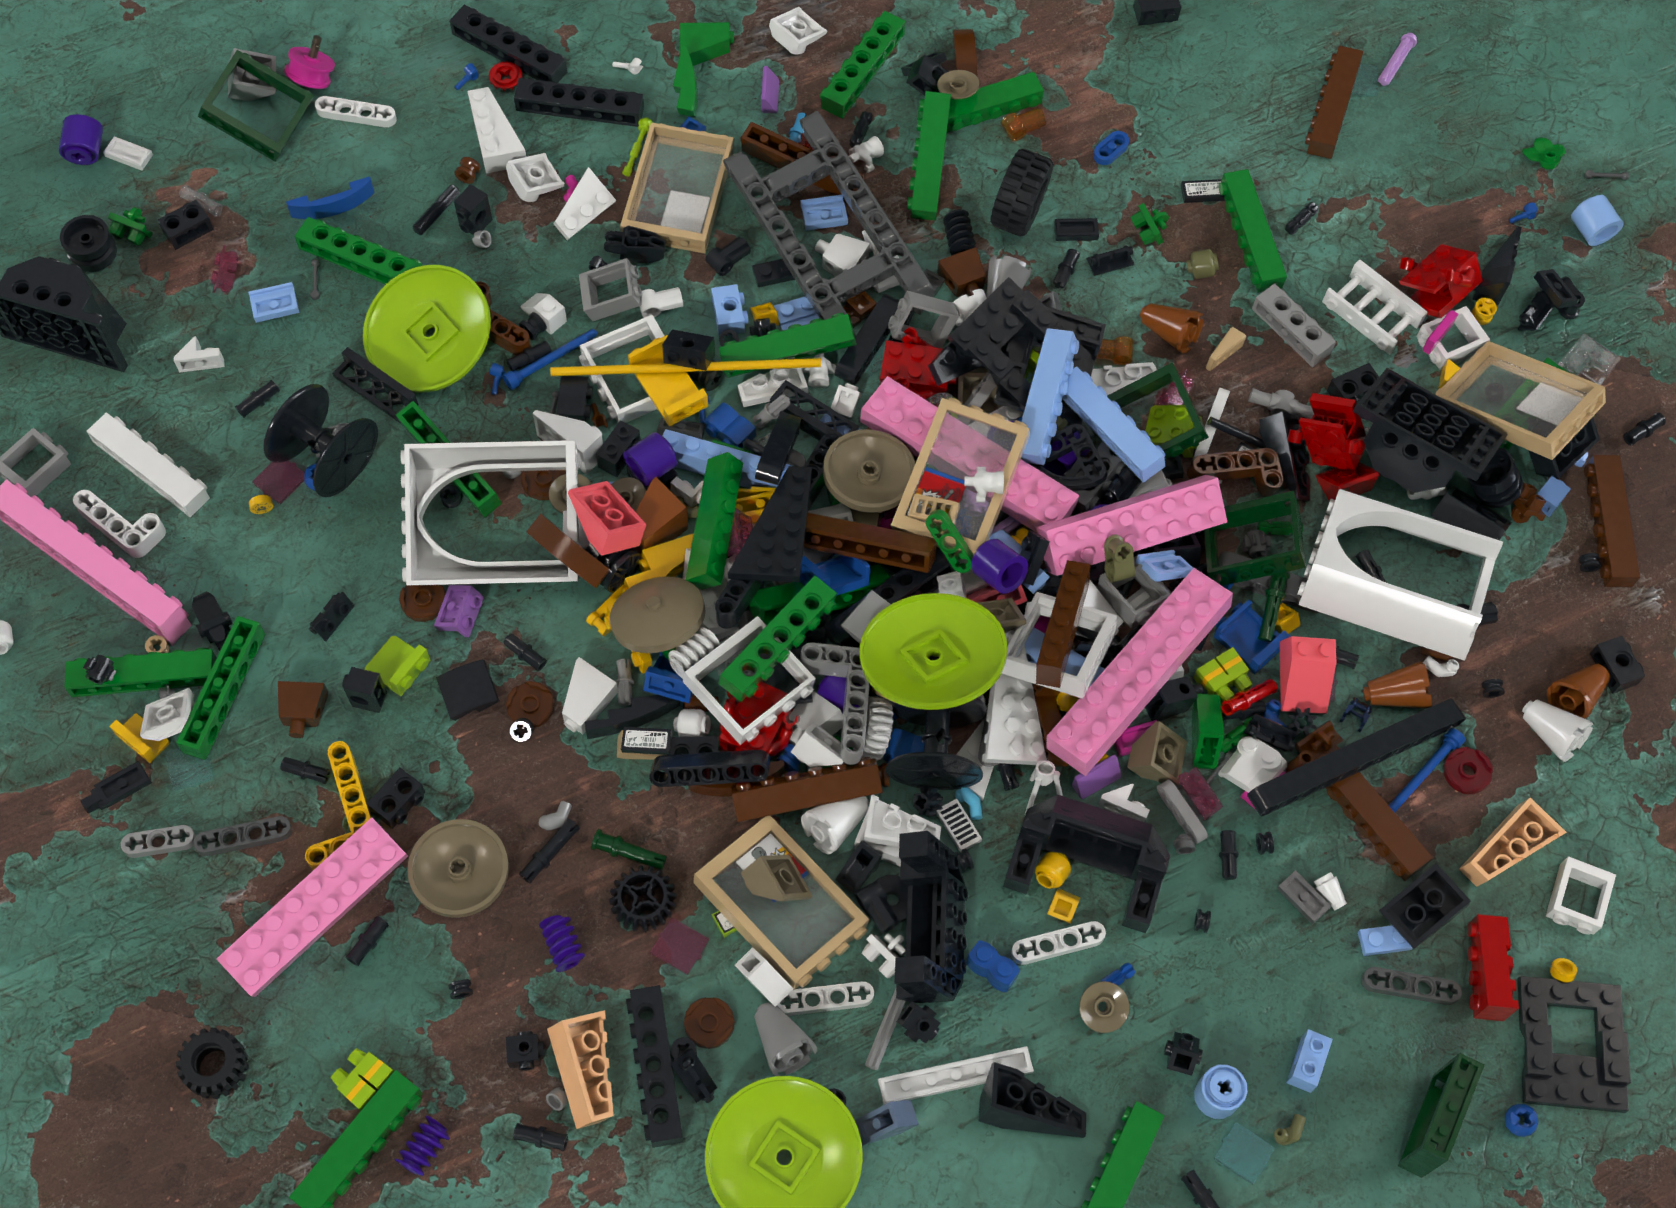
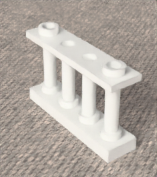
(1387, 293)

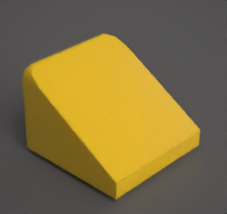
(765, 311)
(1448, 371)
(1287, 619)
(1063, 905)

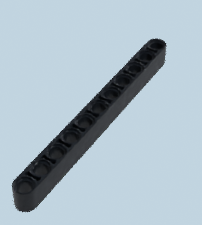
(740, 593)
(1355, 757)

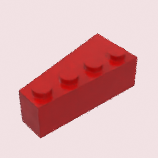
(1491, 968)

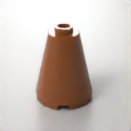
(1173, 324)
(1401, 688)
(1579, 690)

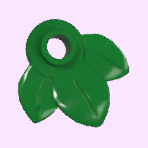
(1545, 153)

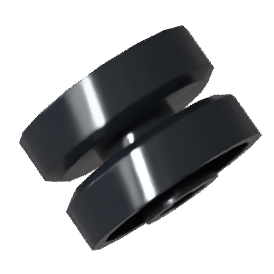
(88, 243)

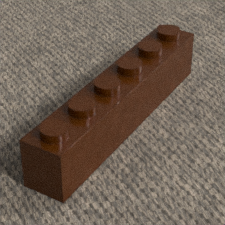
(1335, 101)
(779, 152)
(1612, 521)
(870, 542)
(1063, 624)
(806, 789)
(1379, 824)

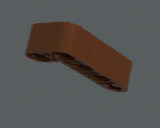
(514, 337)
(1233, 468)
(1048, 717)

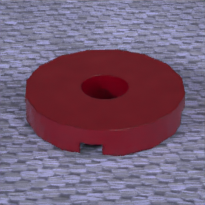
(1468, 783)

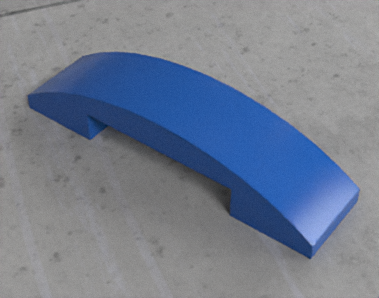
(334, 204)

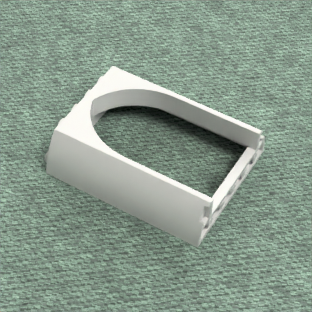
(437, 464)
(1348, 593)

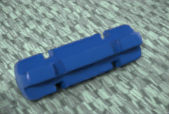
(1118, 976)

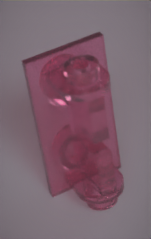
(221, 278)
(1170, 396)
(1200, 793)

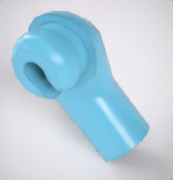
(972, 800)

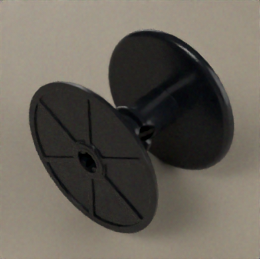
(300, 425)
(935, 765)

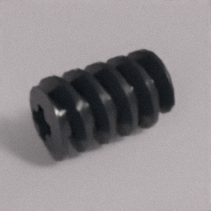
(958, 231)

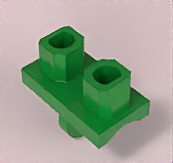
(131, 223)
(1152, 232)

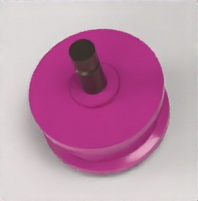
(309, 65)

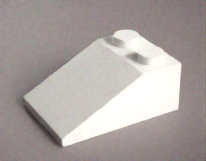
(560, 428)

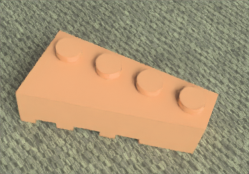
(1513, 840)
(583, 1067)

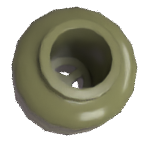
(1203, 264)

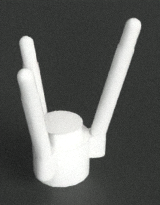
(1043, 775)

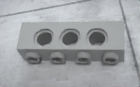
(1296, 336)

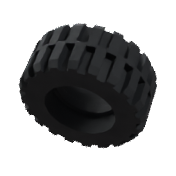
(1021, 192)

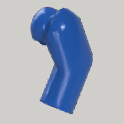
(1272, 711)

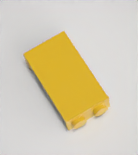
(670, 392)

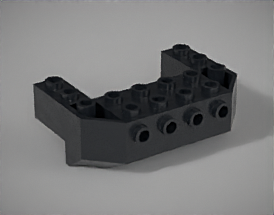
(1097, 840)
(935, 921)

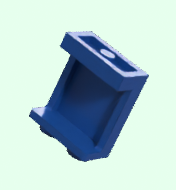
(839, 573)
(1242, 633)
(666, 682)

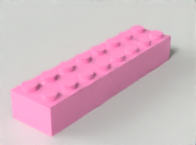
(1138, 520)
(312, 908)

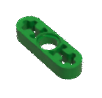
(935, 529)

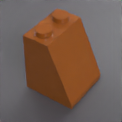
(663, 516)

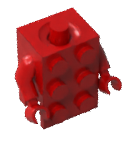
(1442, 278)
(909, 364)
(1333, 433)
(771, 738)

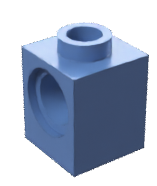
(1553, 492)

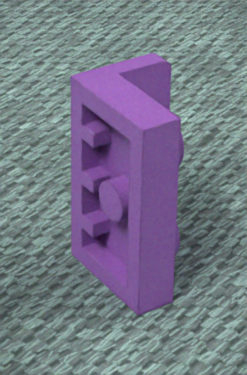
(459, 609)

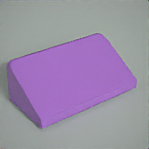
(770, 91)
(1098, 778)

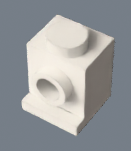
(951, 584)

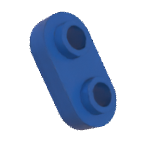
(1110, 149)

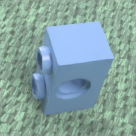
(729, 298)
(1309, 1061)

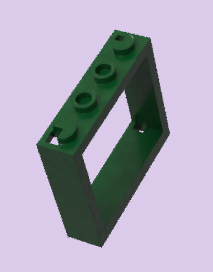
(240, 130)
(1154, 382)
(1253, 512)
(1441, 1116)

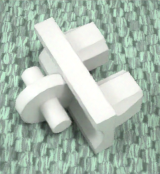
(877, 946)

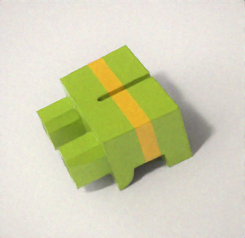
(1224, 673)
(366, 1067)

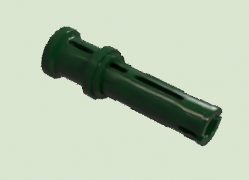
(1274, 595)
(617, 846)

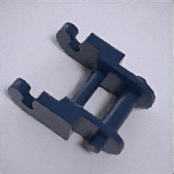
(1364, 717)

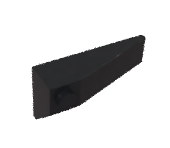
(1499, 270)
(1291, 456)
(1021, 1105)

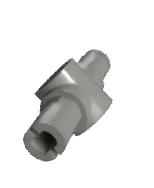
(1280, 402)

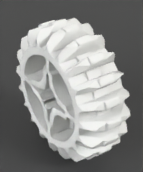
(877, 727)

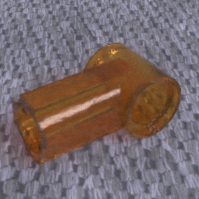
(1018, 125)
(1118, 350)

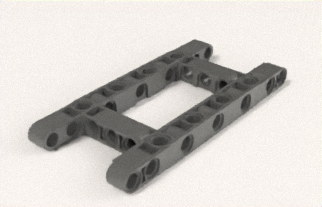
(862, 203)

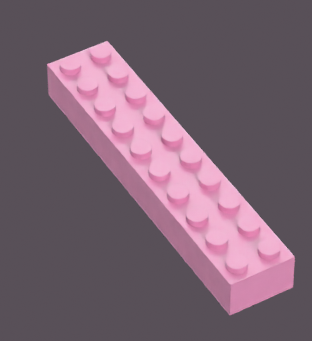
(1032, 495)
(92, 563)
(1139, 671)

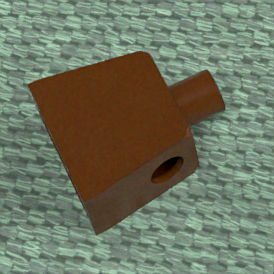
(962, 272)
(301, 705)

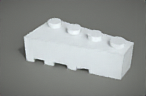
(494, 132)

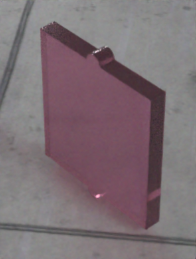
(279, 480)
(679, 946)

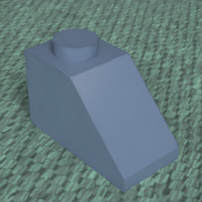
(886, 1121)

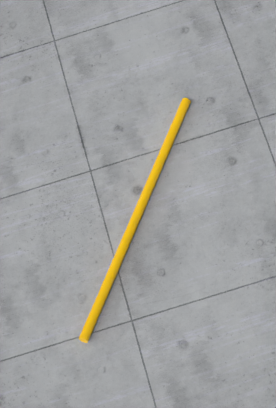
(662, 368)

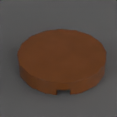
(538, 483)
(421, 601)
(531, 702)
(709, 1022)

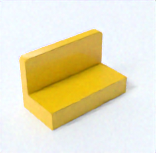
(130, 734)

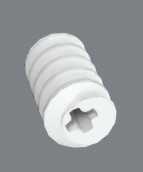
(692, 650)

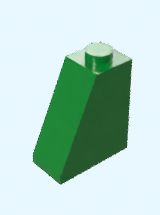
(706, 40)
(1207, 731)

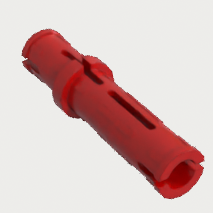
(1243, 699)

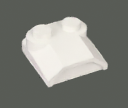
(795, 30)
(533, 176)
(167, 715)
(1253, 764)

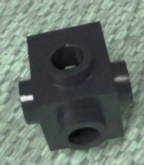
(919, 1022)
(518, 1044)
(1183, 1053)

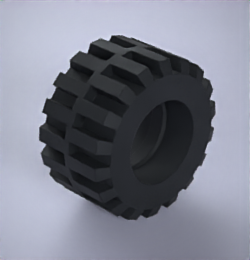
(195, 1052)

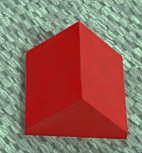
(1353, 481)

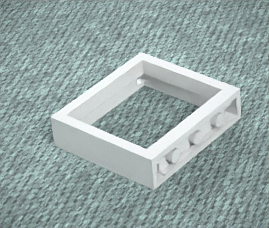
(609, 342)
(1090, 618)
(722, 653)

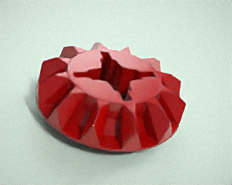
(504, 69)

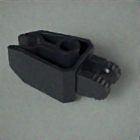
(635, 245)
(213, 622)

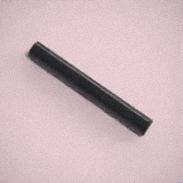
(1233, 431)

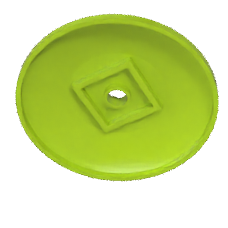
(410, 306)
(936, 624)
(777, 1117)

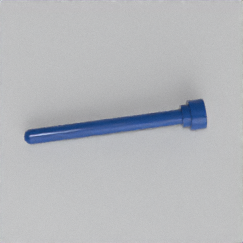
(514, 378)
(1452, 740)

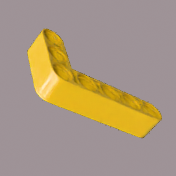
(346, 789)

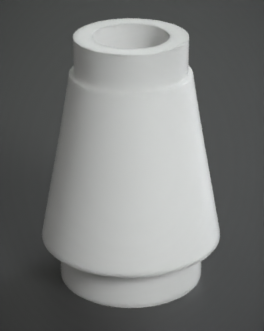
(1330, 890)

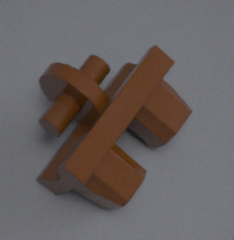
(1528, 505)
(1319, 740)

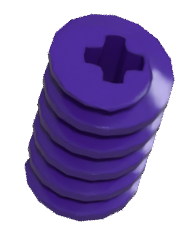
(561, 942)
(423, 1146)

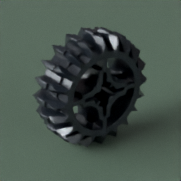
(659, 910)

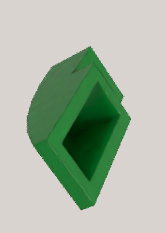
(686, 84)

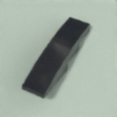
(643, 710)

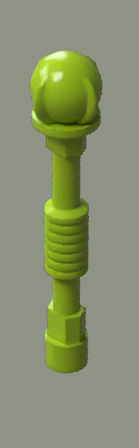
(644, 125)

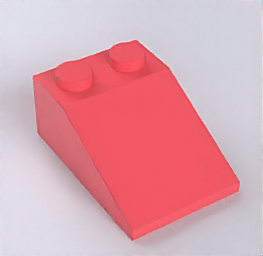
(607, 518)
(1306, 673)

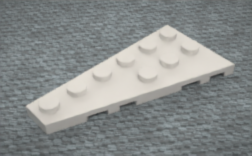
(1013, 722)

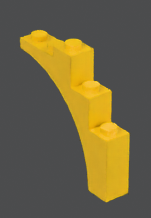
(657, 561)

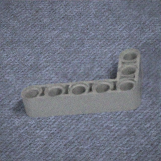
(853, 694)

